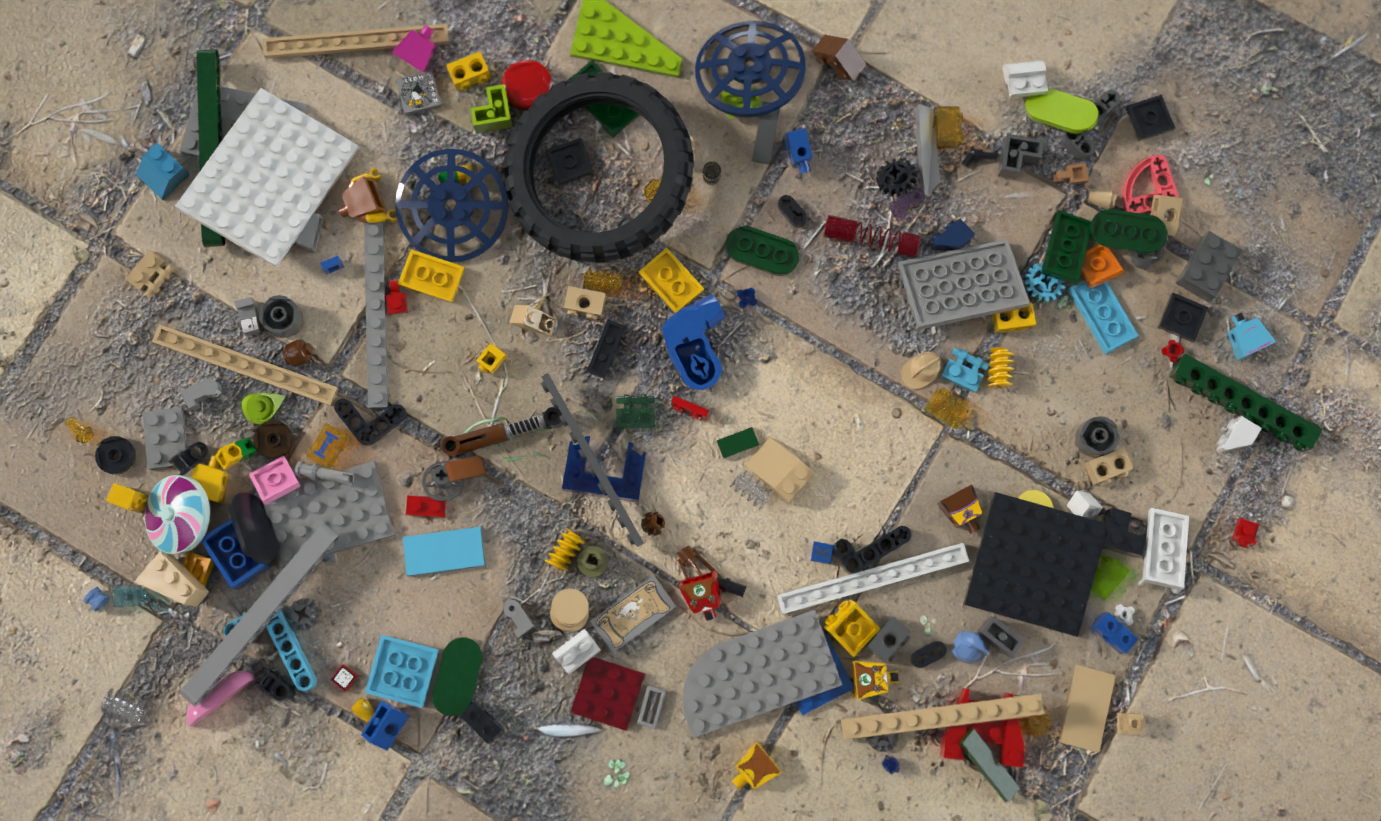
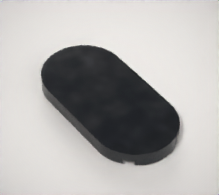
(253, 528)

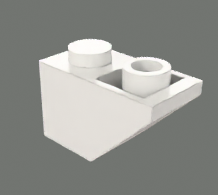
(1239, 435)

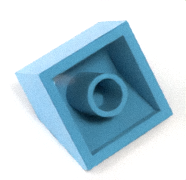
(160, 171)

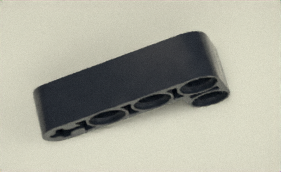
(875, 547)

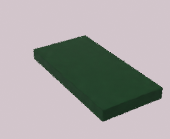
(609, 116)
(1066, 248)

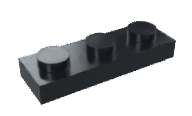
(606, 349)

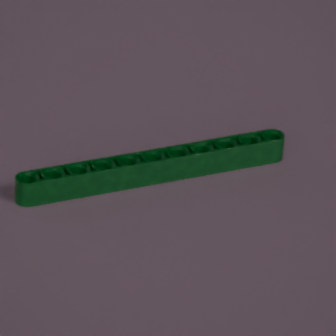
(209, 121)

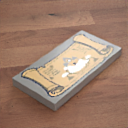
(633, 613)

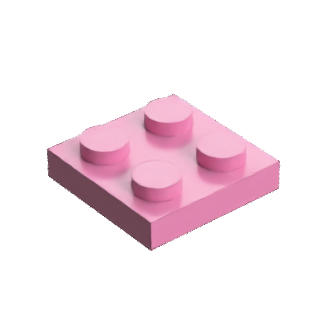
(274, 480)

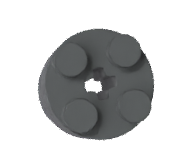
(273, 309)
(1107, 435)

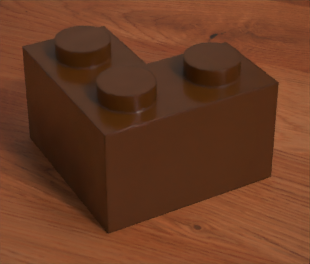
(840, 55)

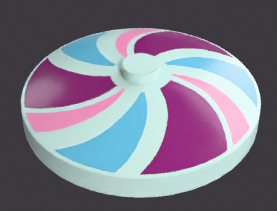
(177, 514)

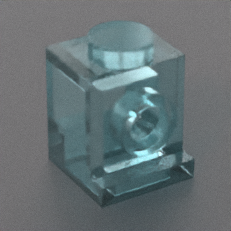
(122, 594)

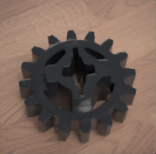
(896, 177)

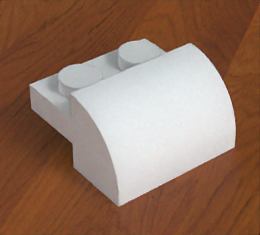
(1025, 78)
(576, 651)

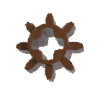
(652, 523)

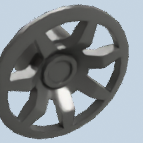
(441, 481)

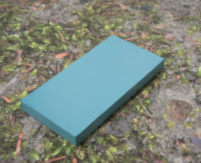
(1103, 315)
(443, 551)

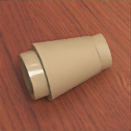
(1104, 199)

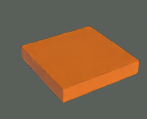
(1100, 266)

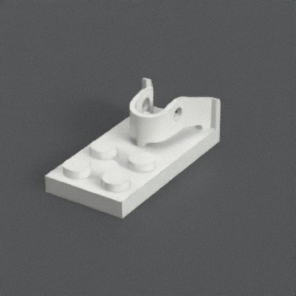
(1165, 549)

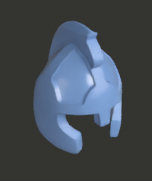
(969, 647)

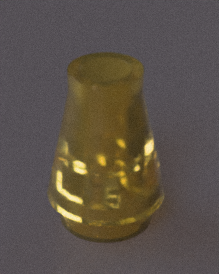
(79, 430)

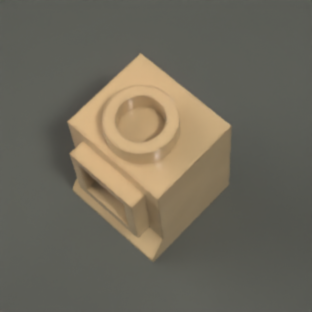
(1130, 723)

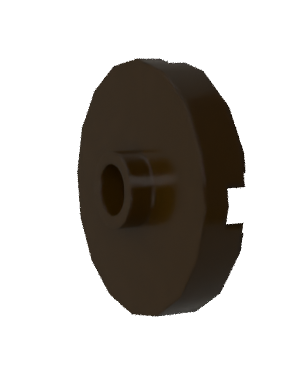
(265, 434)

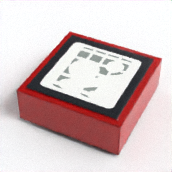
(344, 677)

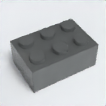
(1208, 266)

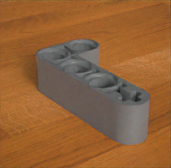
(1081, 139)

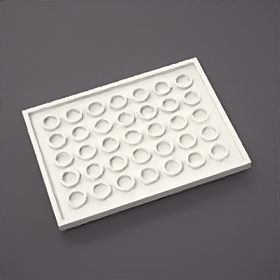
(267, 177)

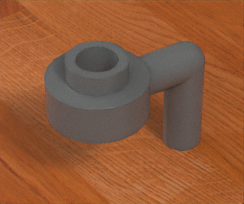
(1143, 260)

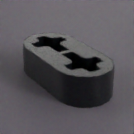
(795, 208)
(931, 658)

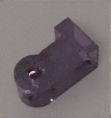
(906, 202)

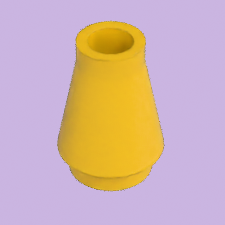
(363, 709)

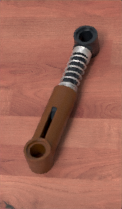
(498, 433)

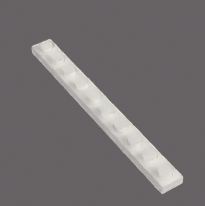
(872, 578)

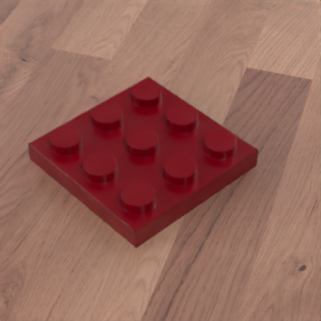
(607, 693)

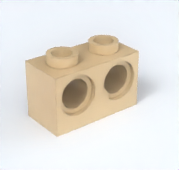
(1107, 462)

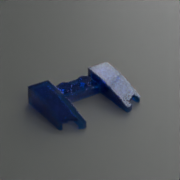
(626, 488)

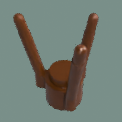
(687, 557)

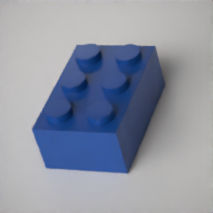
(229, 557)

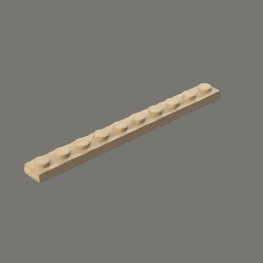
(346, 41)
(245, 365)
(942, 716)

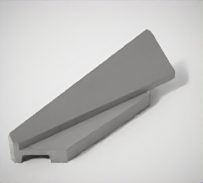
(926, 149)

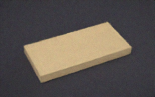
(1087, 708)

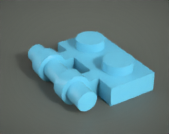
(962, 375)

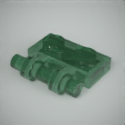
(635, 417)

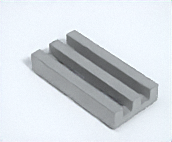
(647, 723)

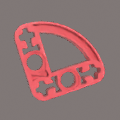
(1164, 190)

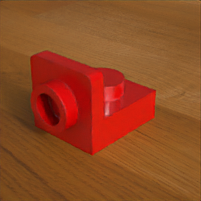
(1245, 533)

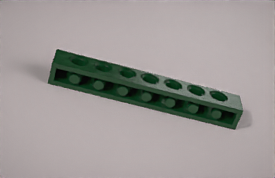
(1307, 432)

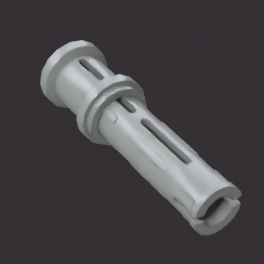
(317, 472)

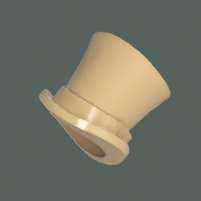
(569, 610)

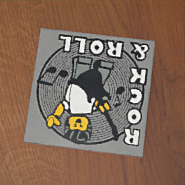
(418, 93)

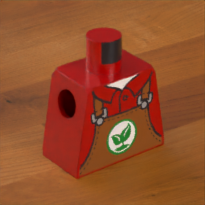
(702, 594)

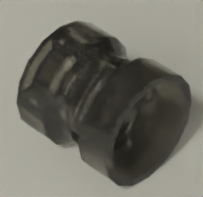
(712, 169)

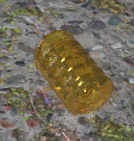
(603, 280)

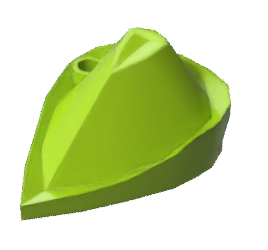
(261, 406)

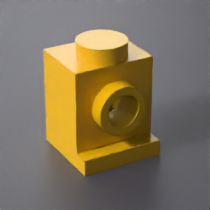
(490, 352)

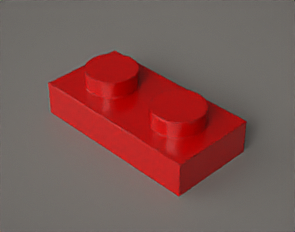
(681, 405)
(425, 507)

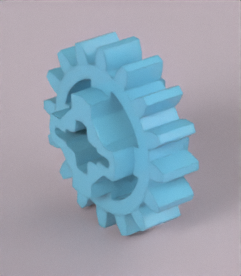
(1043, 290)

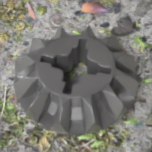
(306, 623)
(883, 746)

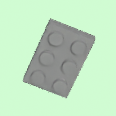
(164, 436)

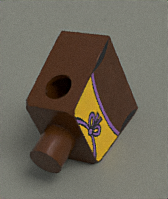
(962, 508)

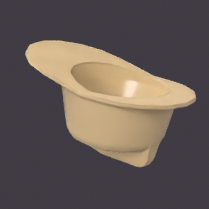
(922, 370)

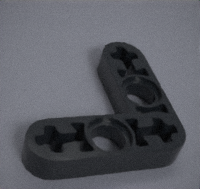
(364, 427)

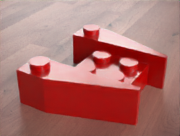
(1001, 732)

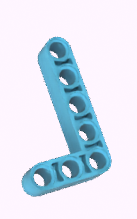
(287, 657)

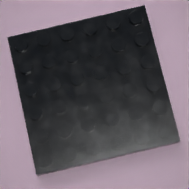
(1036, 564)

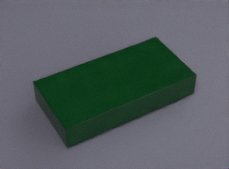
(737, 442)

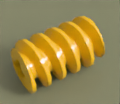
(1000, 368)
(565, 550)

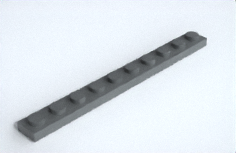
(595, 468)

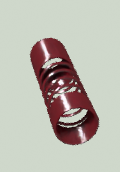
(845, 230)

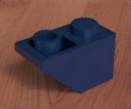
(954, 238)

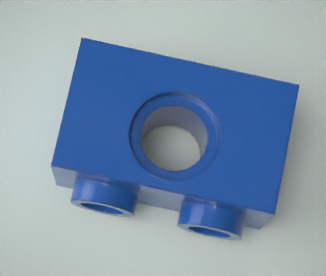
(1114, 633)
(384, 725)

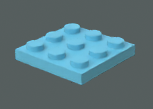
(402, 671)

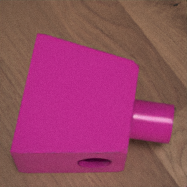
(417, 48)

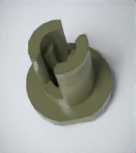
(592, 570)

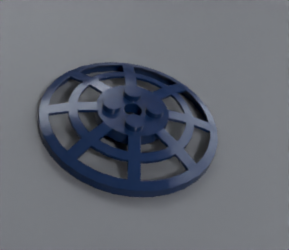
(750, 74)
(464, 205)

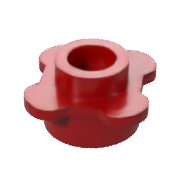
(1178, 350)

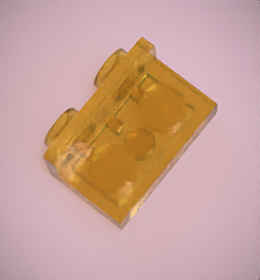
(947, 407)

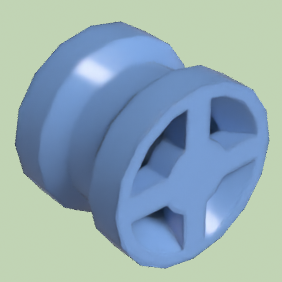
(96, 599)

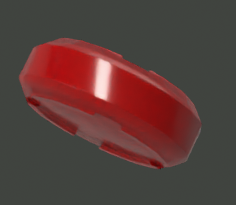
(525, 82)

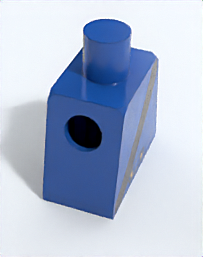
(796, 142)

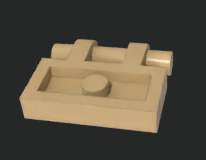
(146, 271)

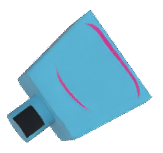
(1248, 336)

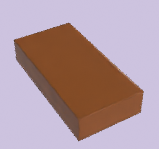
(465, 468)

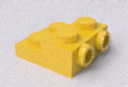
(851, 627)

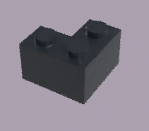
(1118, 537)

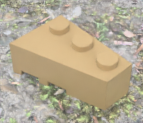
(173, 580)

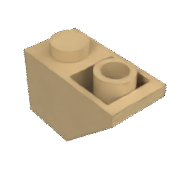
(533, 320)

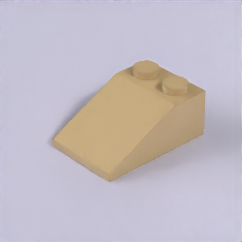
(779, 470)

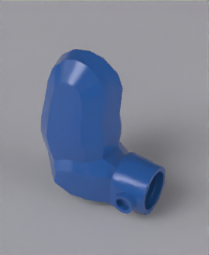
(689, 346)

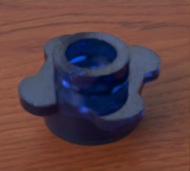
(745, 302)
(891, 764)

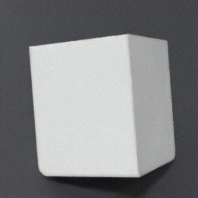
(1084, 505)

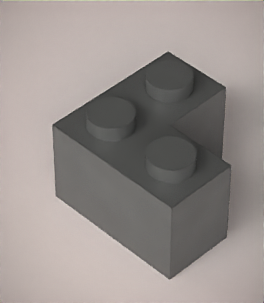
(1016, 151)

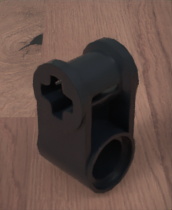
(186, 460)
(272, 683)

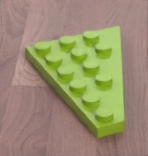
(614, 39)

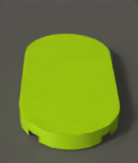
(1062, 111)

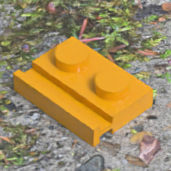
(198, 566)

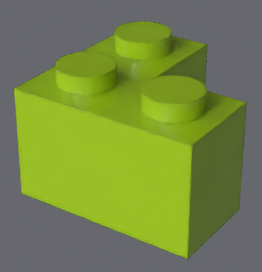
(496, 114)

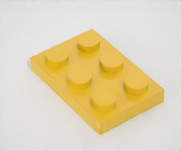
(431, 276)
(671, 280)

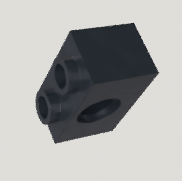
(481, 722)

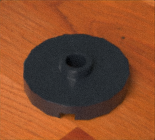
(108, 448)

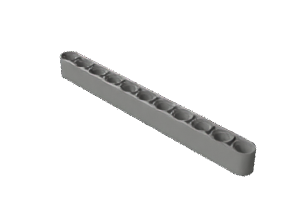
(259, 615)

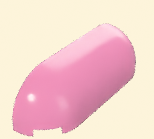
(219, 695)

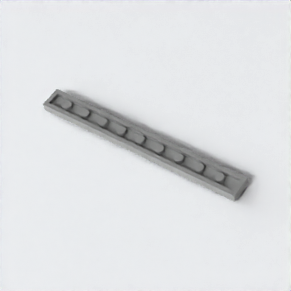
(376, 315)

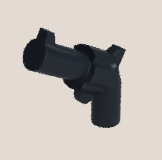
(977, 155)

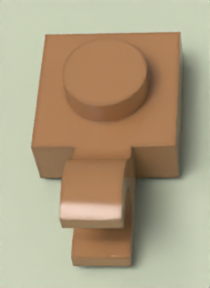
(1074, 174)

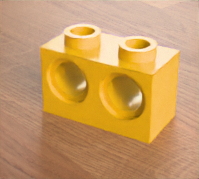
(466, 66)
(1014, 321)
(127, 498)

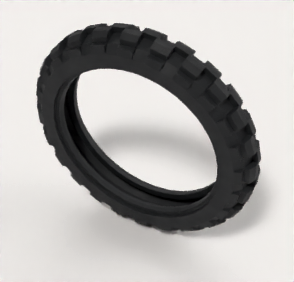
(548, 111)

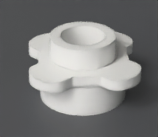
(1127, 610)

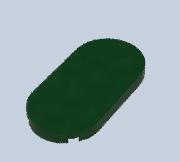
(1128, 231)
(762, 250)
(457, 676)

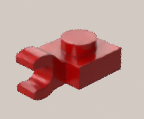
(396, 301)

